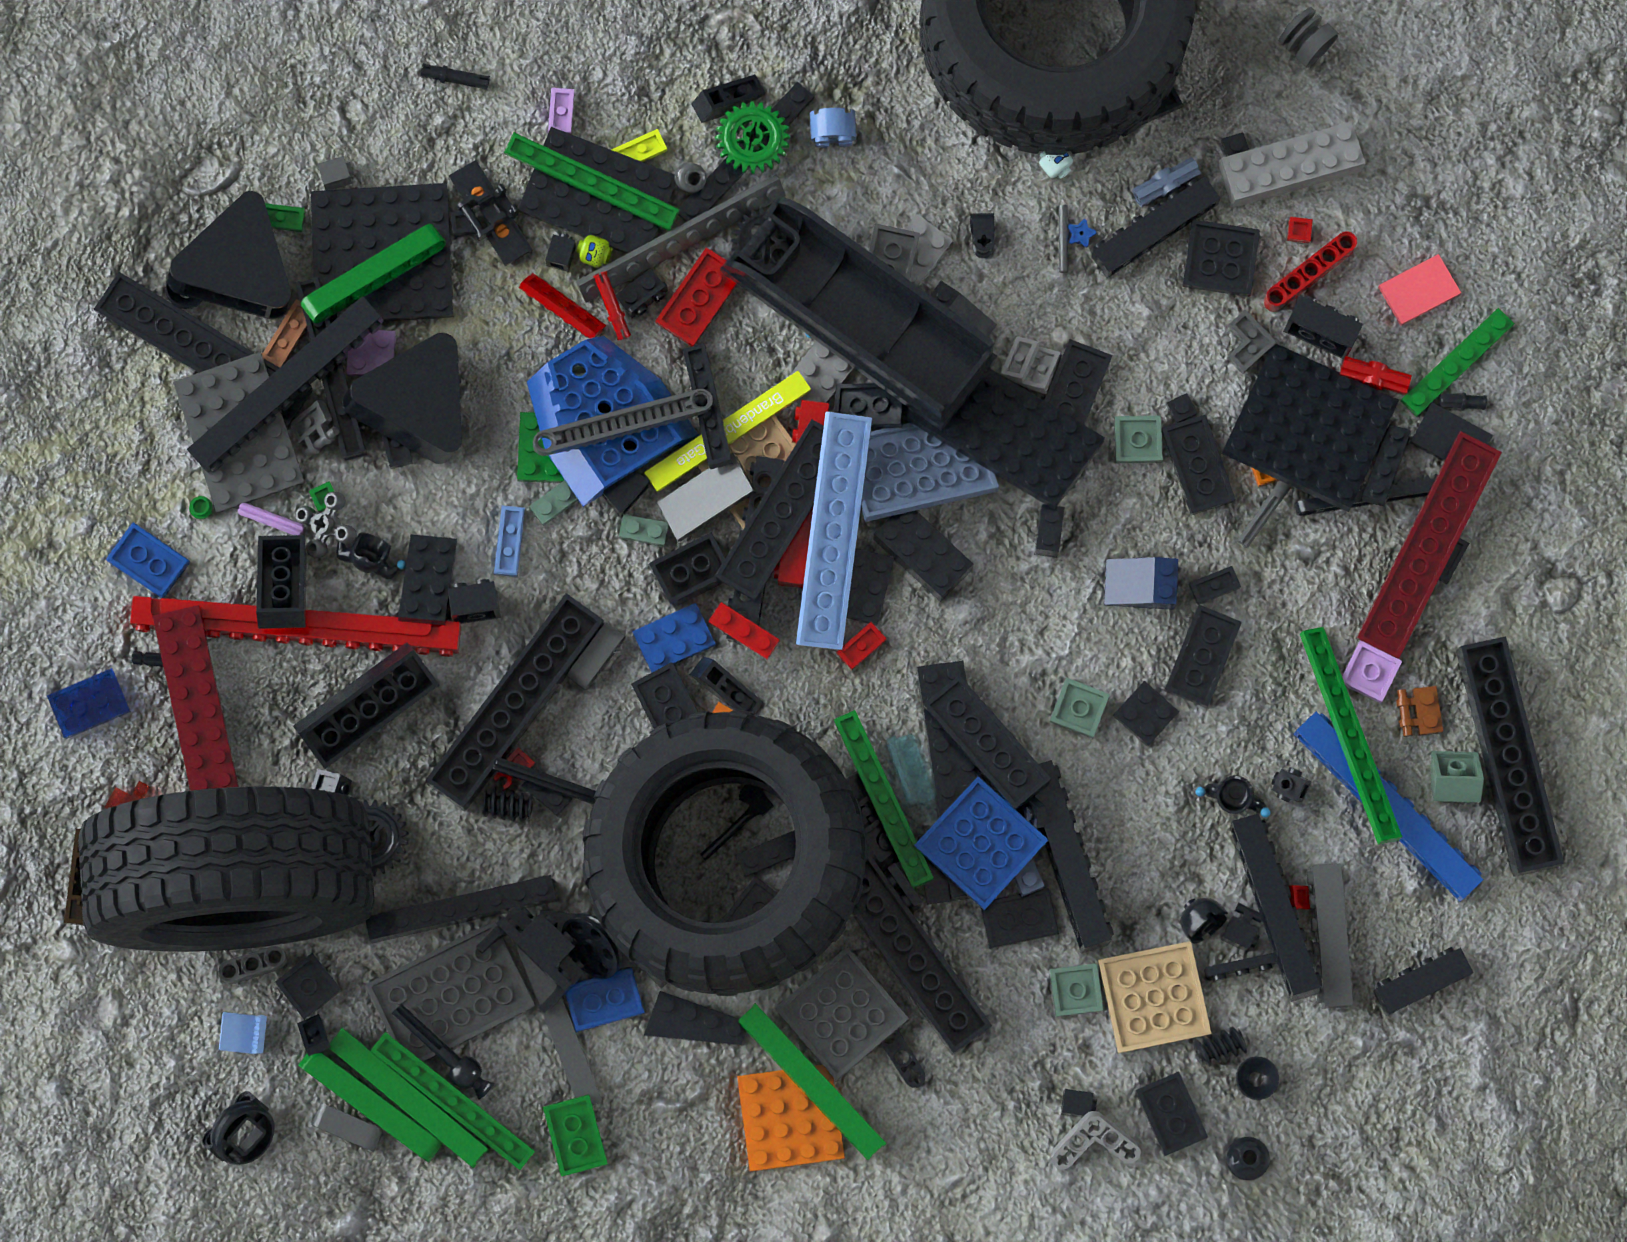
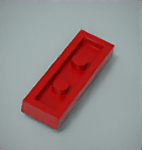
(744, 631)

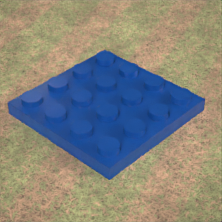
(981, 843)

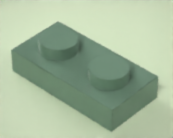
(553, 503)
(643, 530)

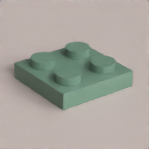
(1138, 439)
(1079, 708)
(1076, 990)

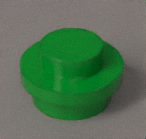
(201, 507)

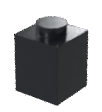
(560, 252)
(1077, 1103)

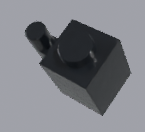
(1240, 931)

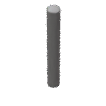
(1063, 238)

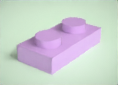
(561, 109)

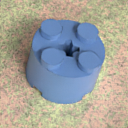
(833, 126)

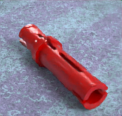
(612, 306)

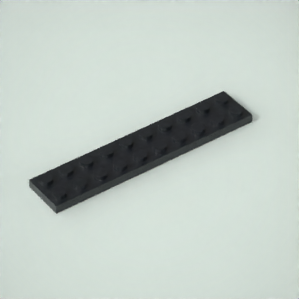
(175, 331)

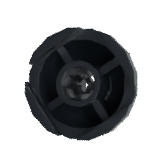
(1202, 917)

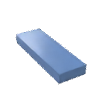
(509, 541)

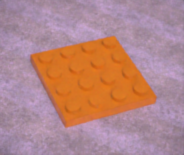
(784, 1124)

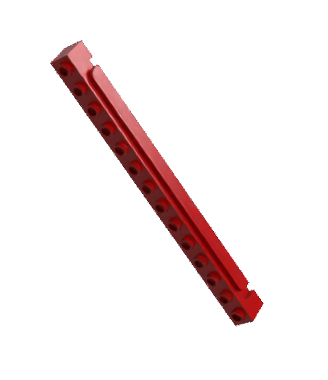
(321, 627)

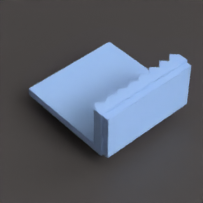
(242, 1033)

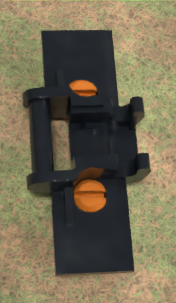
(497, 209)

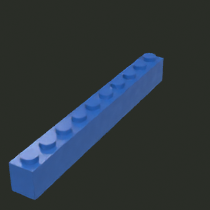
(1417, 835)

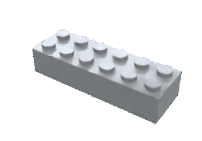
(1291, 164)

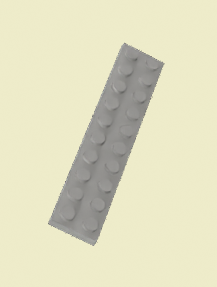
(825, 369)

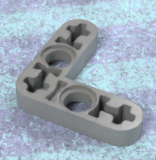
(1096, 1133)

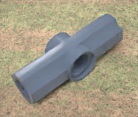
(1166, 182)

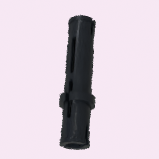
(459, 77)

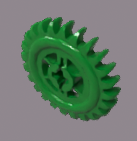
(747, 157)

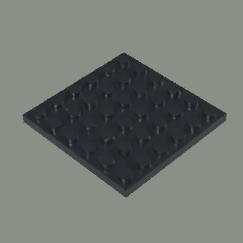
(364, 221)
(1310, 427)

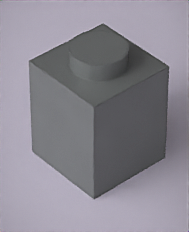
(335, 173)

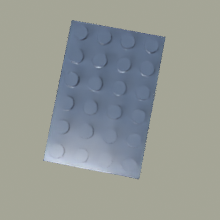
(917, 471)

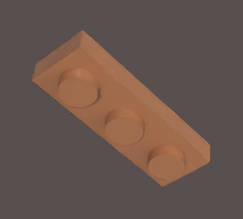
(286, 336)

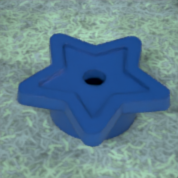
(1081, 239)

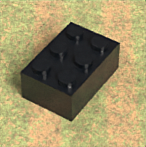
(1323, 326)
(688, 570)

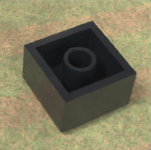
(474, 602)

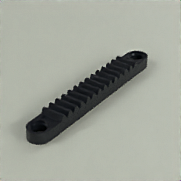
(1398, 492)

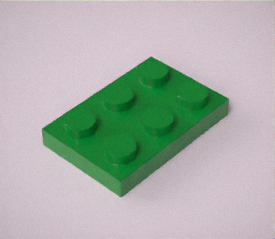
(531, 465)
(575, 1135)

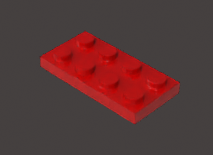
(697, 299)

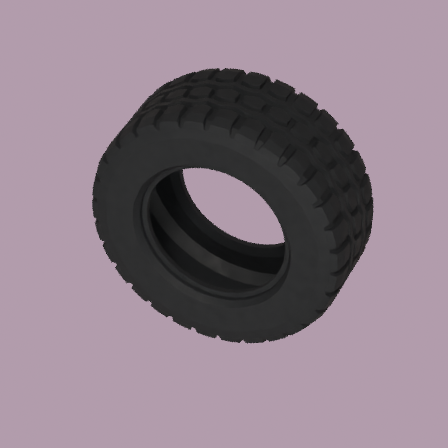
(1050, 105)
(226, 869)

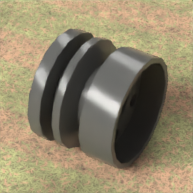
(1306, 35)

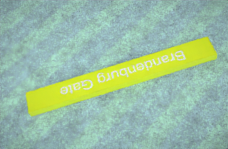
(735, 426)

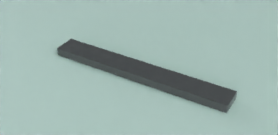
(562, 1033)

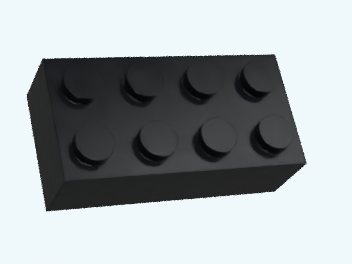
(923, 552)
(281, 581)

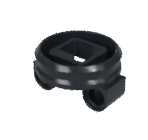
(219, 1137)

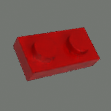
(861, 646)

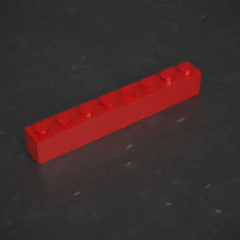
(793, 563)

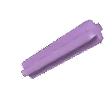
(270, 519)

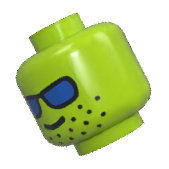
(594, 251)

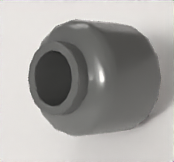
(690, 177)

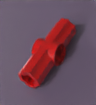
(1375, 375)

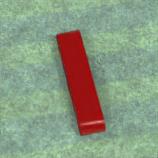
(1315, 262)

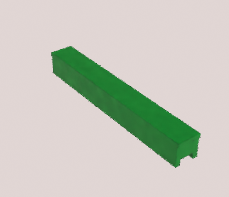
(811, 1082)
(408, 1098)

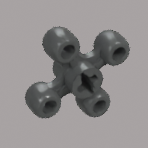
(325, 524)

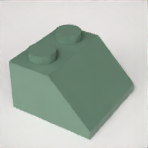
(1456, 776)

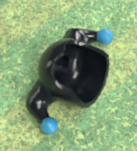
(369, 555)
(1234, 796)

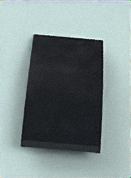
(876, 837)

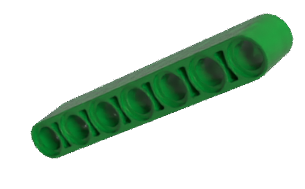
(373, 273)
(371, 1105)

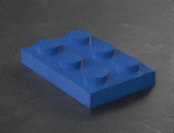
(674, 637)

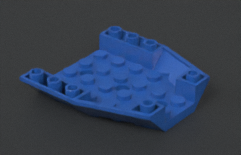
(611, 379)

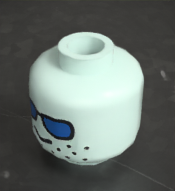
(1056, 164)

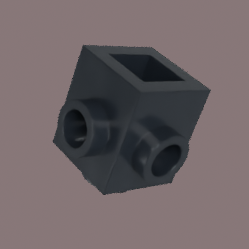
(1298, 785)

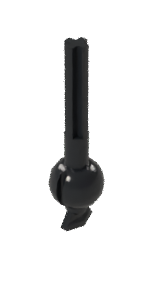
(464, 1071)

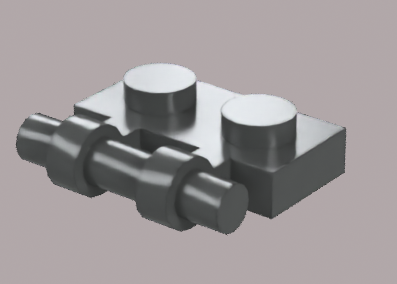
(311, 422)

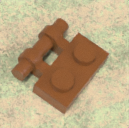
(1426, 709)

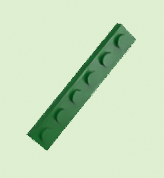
(1457, 362)

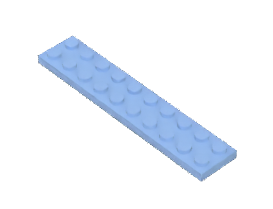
(833, 530)

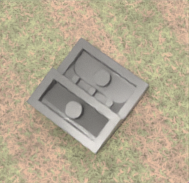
(1031, 365)

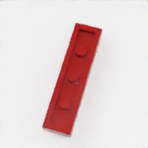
(562, 306)

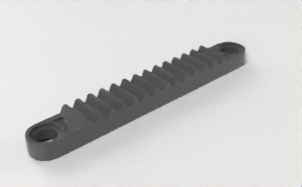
(622, 422)

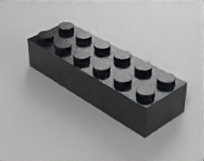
(366, 705)

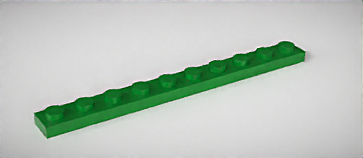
(1350, 736)

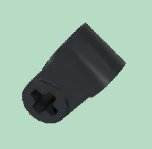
(982, 230)

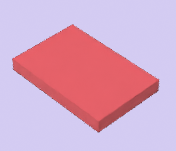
(1419, 289)

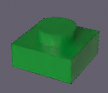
(318, 495)

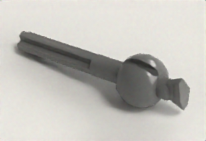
(1264, 513)

